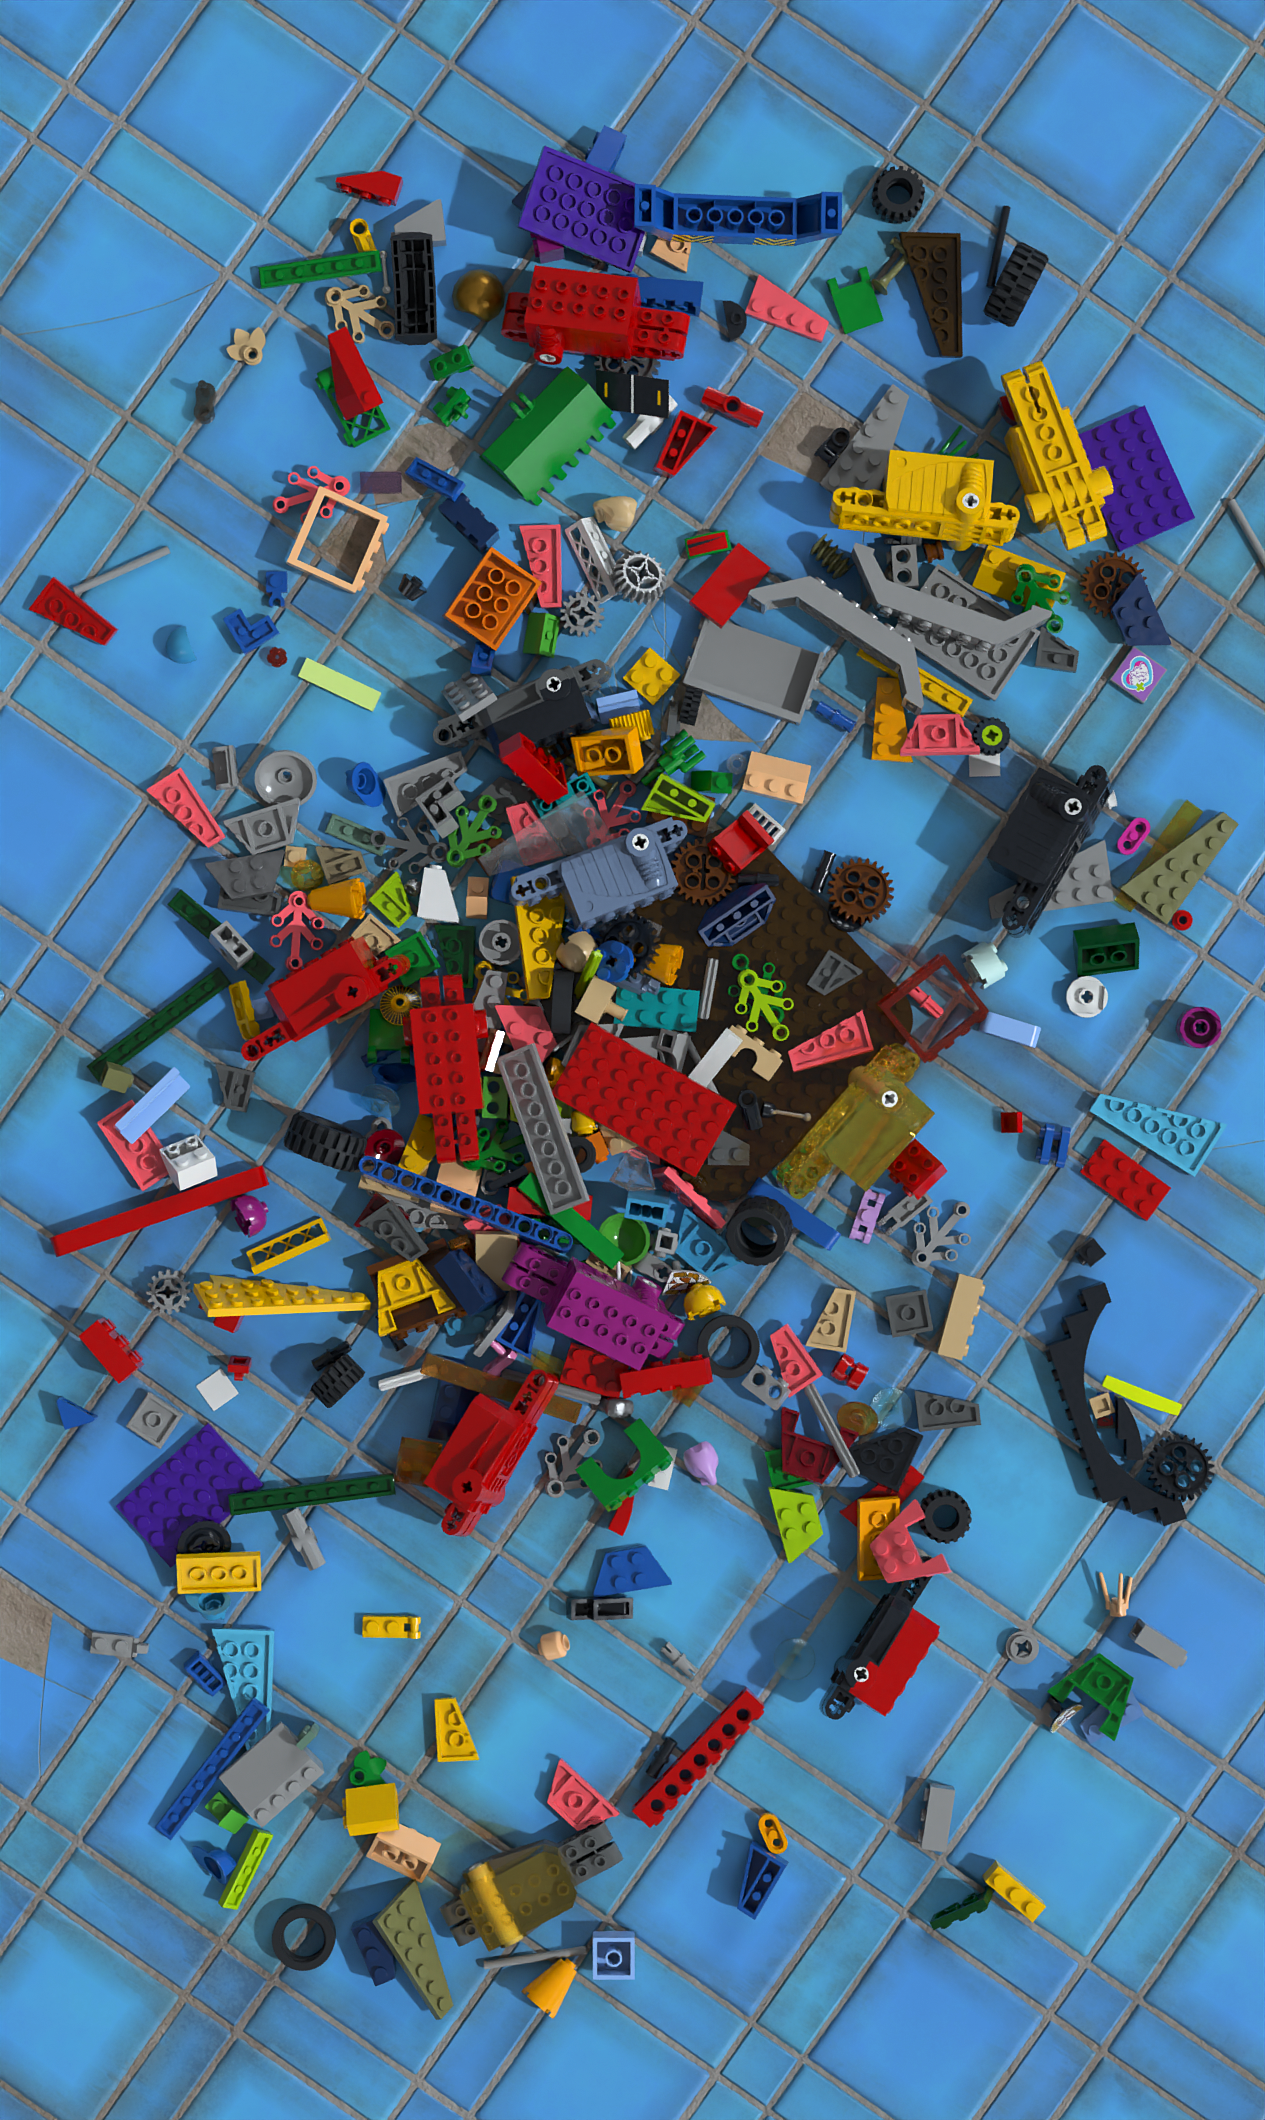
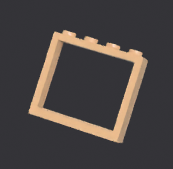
(372, 548)

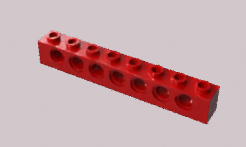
(744, 1700)

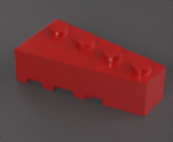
(666, 1376)

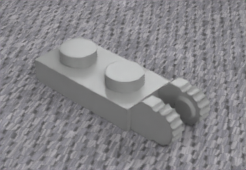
(904, 1211)

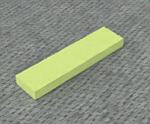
(339, 684)

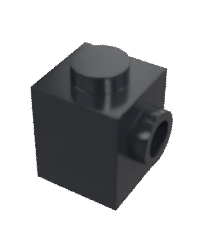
(1089, 1252)

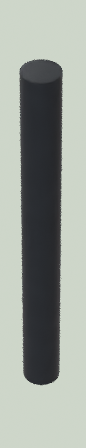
(998, 247)

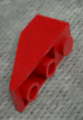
(373, 185)

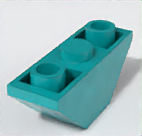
(574, 786)

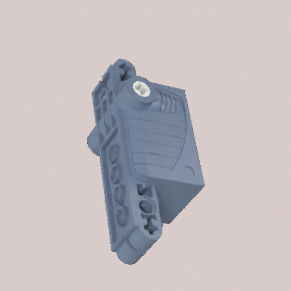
(608, 876)

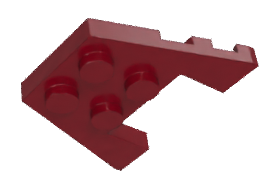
(805, 1456)

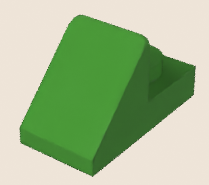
(227, 1813)

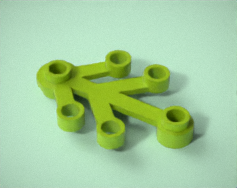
(762, 1001)

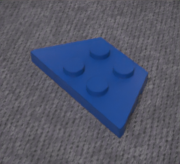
(629, 1571)

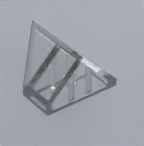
(634, 1172)

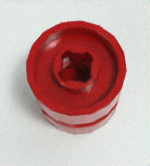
(856, 1374)

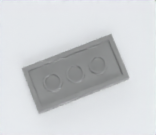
(468, 695)

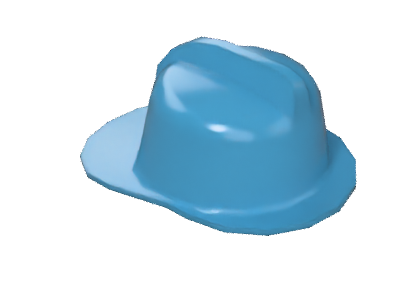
(210, 1605)

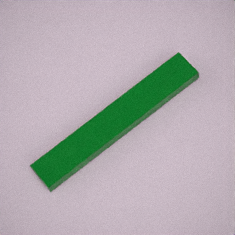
(320, 269)
(574, 1225)

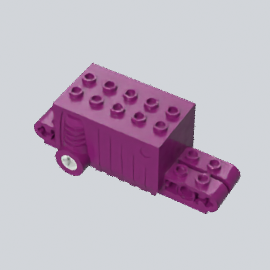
(595, 1307)

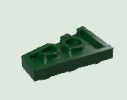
(458, 950)
(960, 1912)

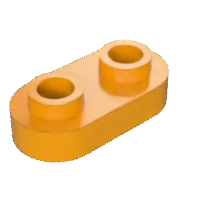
(772, 1832)

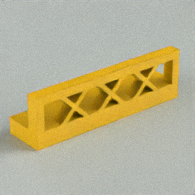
(286, 1255)

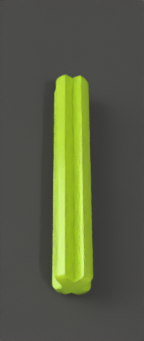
(588, 973)

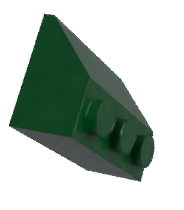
(1106, 949)

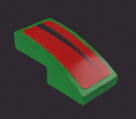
(708, 544)

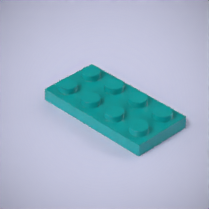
(667, 1010)

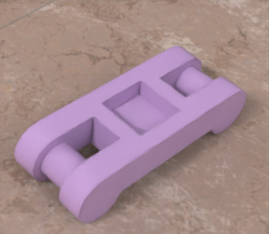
(867, 1216)

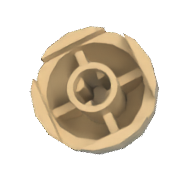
(576, 951)

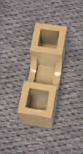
(766, 1062)

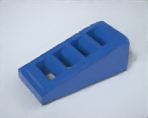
(198, 1656)

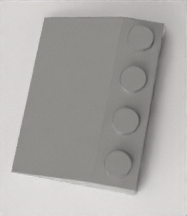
(271, 1774)

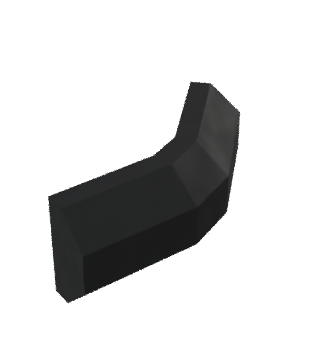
(414, 288)

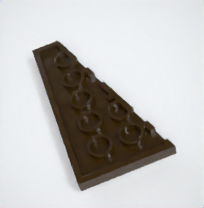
(937, 275)

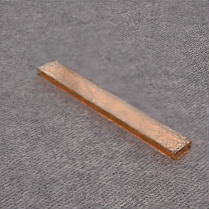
(493, 1385)

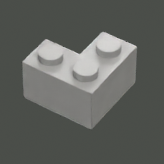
(438, 803)

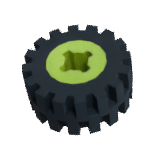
(990, 743)

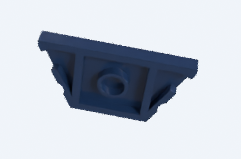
(1138, 616)

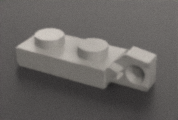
(117, 1645)

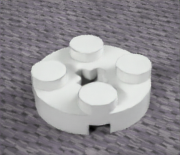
(1095, 989)

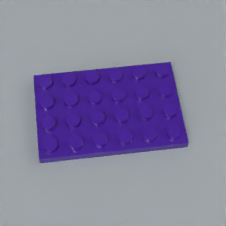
(582, 209)
(1144, 484)
(187, 1490)

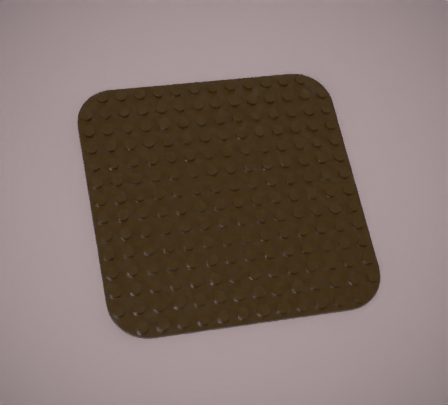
(796, 943)

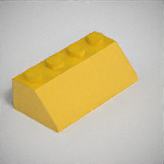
(998, 577)

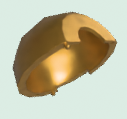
(479, 294)

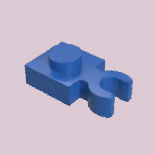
(276, 584)

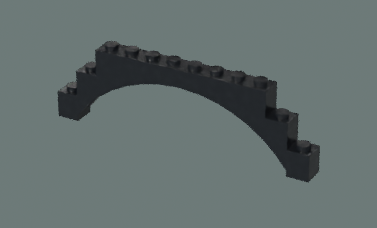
(1068, 1363)

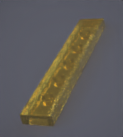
(1171, 836)

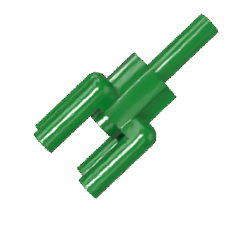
(674, 758)

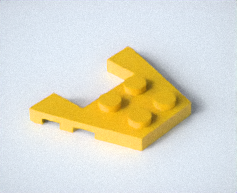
(405, 1285)

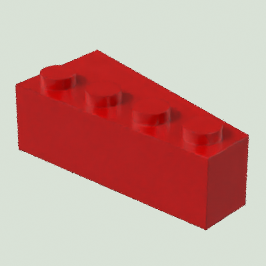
(534, 767)
(522, 1205)

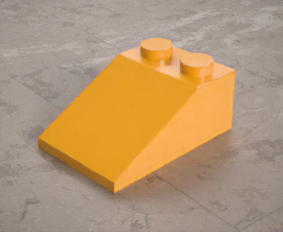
(608, 752)

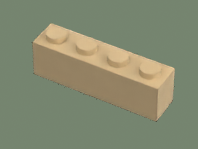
(959, 1316)

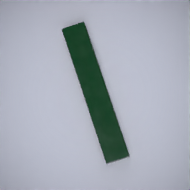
(206, 923)

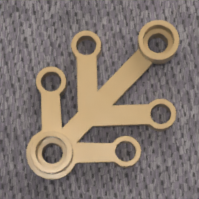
(357, 311)

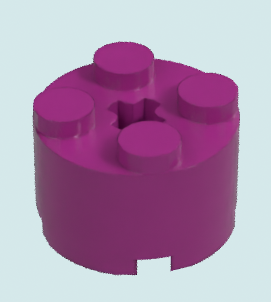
(1210, 1027)

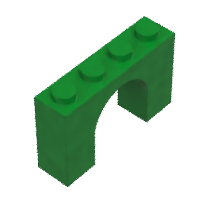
(613, 1491)

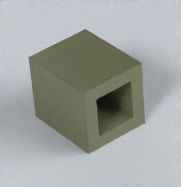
(116, 1077)

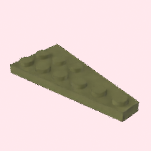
(1174, 874)
(410, 1939)

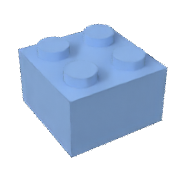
(613, 1955)

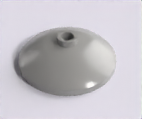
(279, 788)

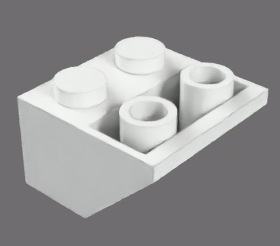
(189, 1162)

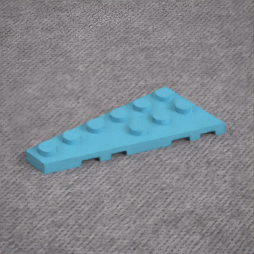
(1170, 1134)
(248, 1669)

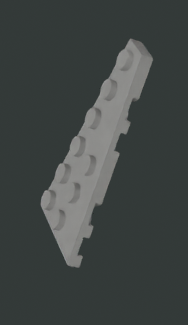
(867, 454)
(1083, 884)

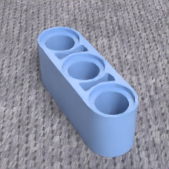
(1010, 1029)

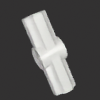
(645, 426)

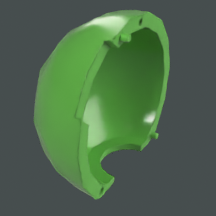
(627, 1235)

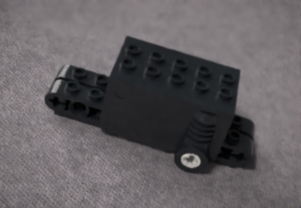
(1044, 839)

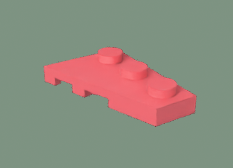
(794, 1360)

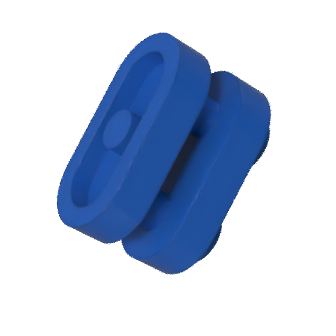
(1044, 1152)

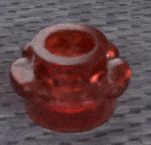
(282, 657)

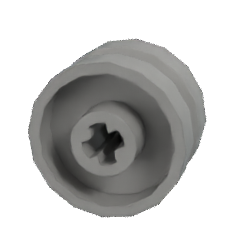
(492, 935)

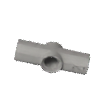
(304, 1538)

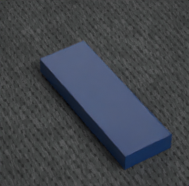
(435, 479)

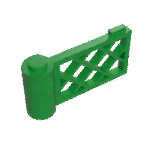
(326, 381)

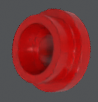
(1175, 920)

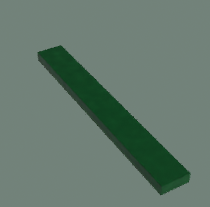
(162, 1022)
(311, 1494)

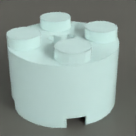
(984, 964)

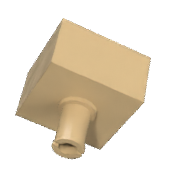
(598, 1001)

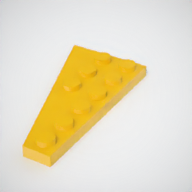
(539, 935)

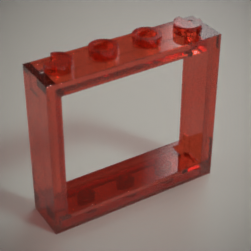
(912, 982)

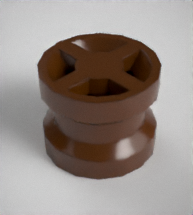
(933, 551)

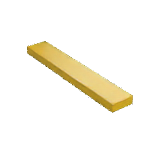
(931, 687)

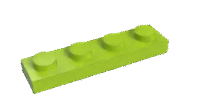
(245, 1869)

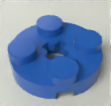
(621, 968)

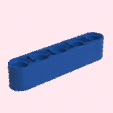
(800, 1217)

